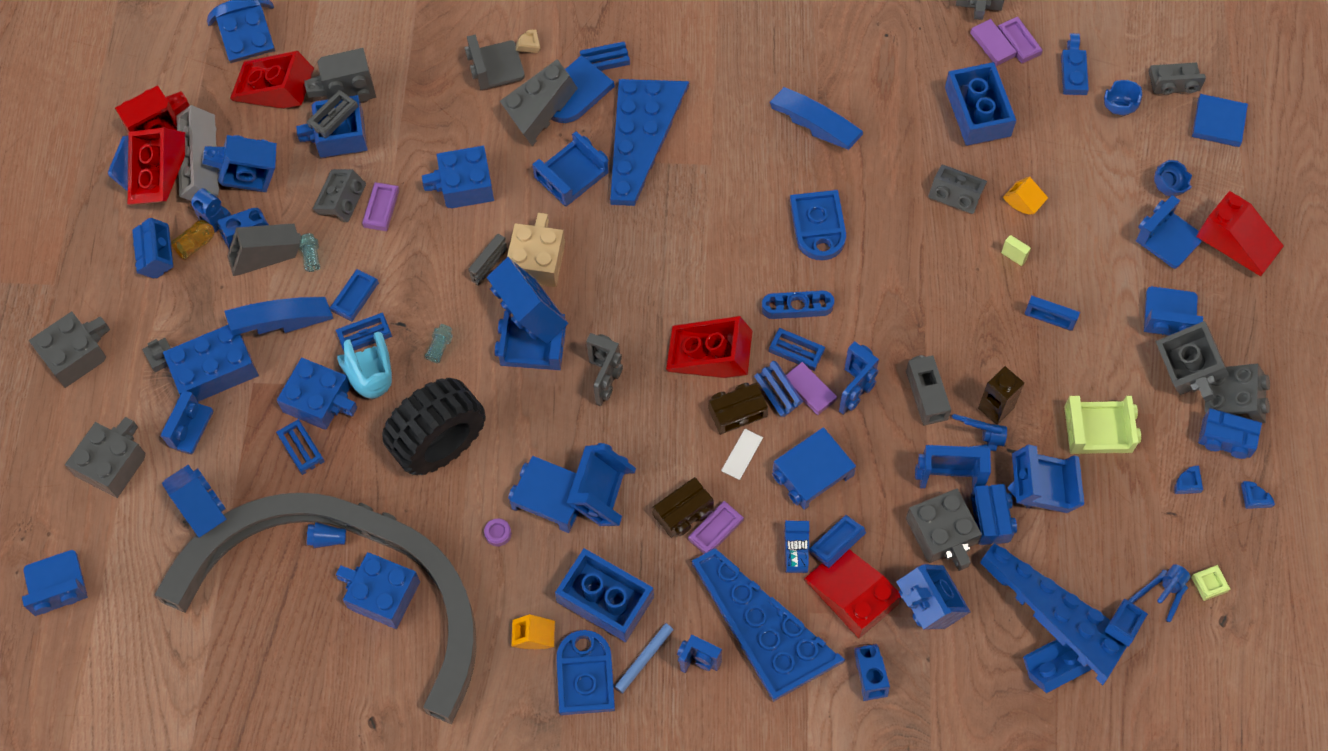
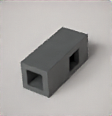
(928, 390)

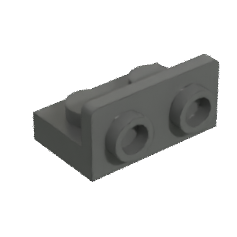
(1176, 78)
(957, 189)
(340, 194)

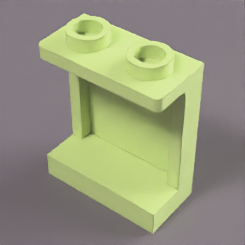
(1102, 426)

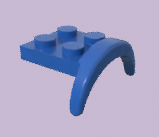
(243, 28)

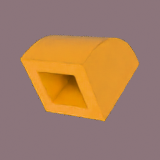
(1025, 196)
(533, 632)

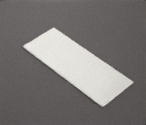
(742, 454)

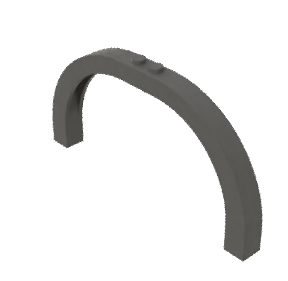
(264, 513)

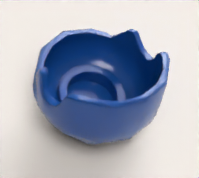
(1123, 97)
(1172, 178)

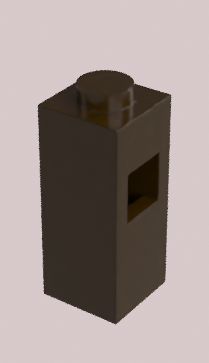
(1004, 388)

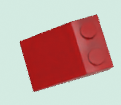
(273, 80)
(153, 164)
(1241, 234)
(711, 348)
(854, 592)

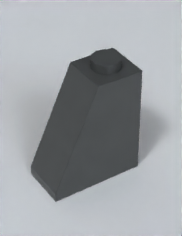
(262, 246)

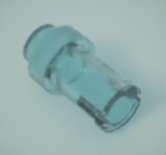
(309, 247)
(441, 337)

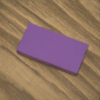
(1020, 39)
(993, 42)
(380, 206)
(811, 388)
(715, 528)

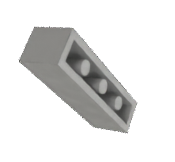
(199, 132)

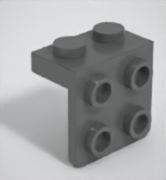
(494, 63)
(605, 354)
(1242, 392)

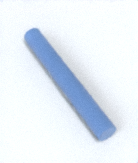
(643, 658)

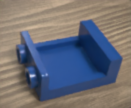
(572, 169)
(521, 350)
(954, 461)
(812, 468)
(1047, 480)
(599, 483)
(545, 492)

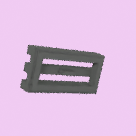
(335, 117)
(487, 259)

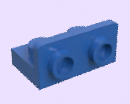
(186, 423)
(704, 653)
(1053, 666)

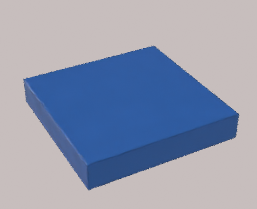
(1219, 120)

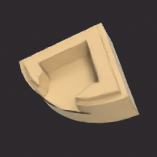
(528, 42)

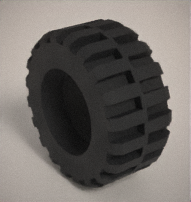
(433, 426)

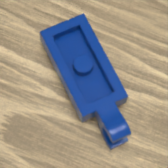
(1074, 68)

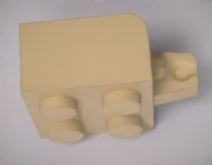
(538, 250)

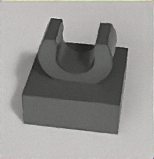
(155, 355)

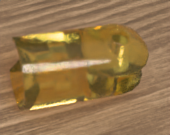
(193, 239)

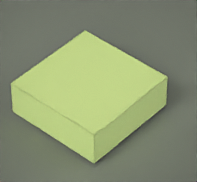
(1016, 250)
(1210, 583)

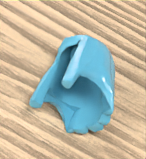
(367, 370)

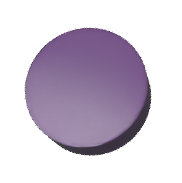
(497, 532)

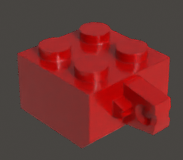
(152, 110)

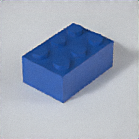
(980, 103)
(526, 301)
(210, 363)
(604, 595)

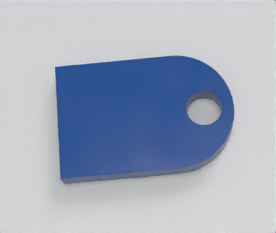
(591, 86)
(818, 221)
(585, 676)

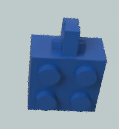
(345, 139)
(243, 162)
(461, 177)
(316, 394)
(190, 495)
(379, 589)
(932, 597)

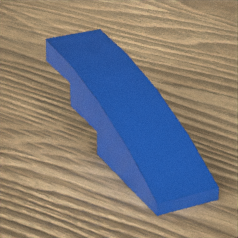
(818, 118)
(277, 314)

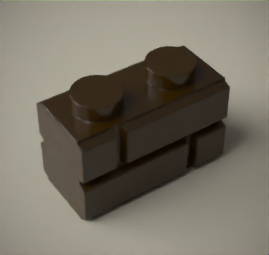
(737, 407)
(683, 508)

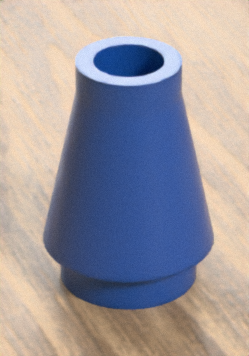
(325, 535)

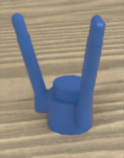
(993, 434)
(1173, 581)

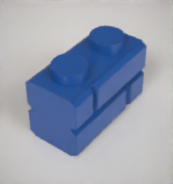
(152, 248)
(1229, 433)
(992, 514)

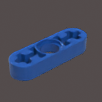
(815, 311)

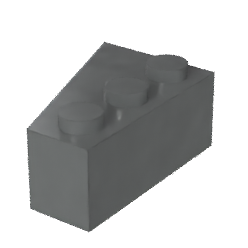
(539, 99)

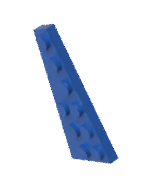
(641, 127)
(1059, 612)
(770, 635)

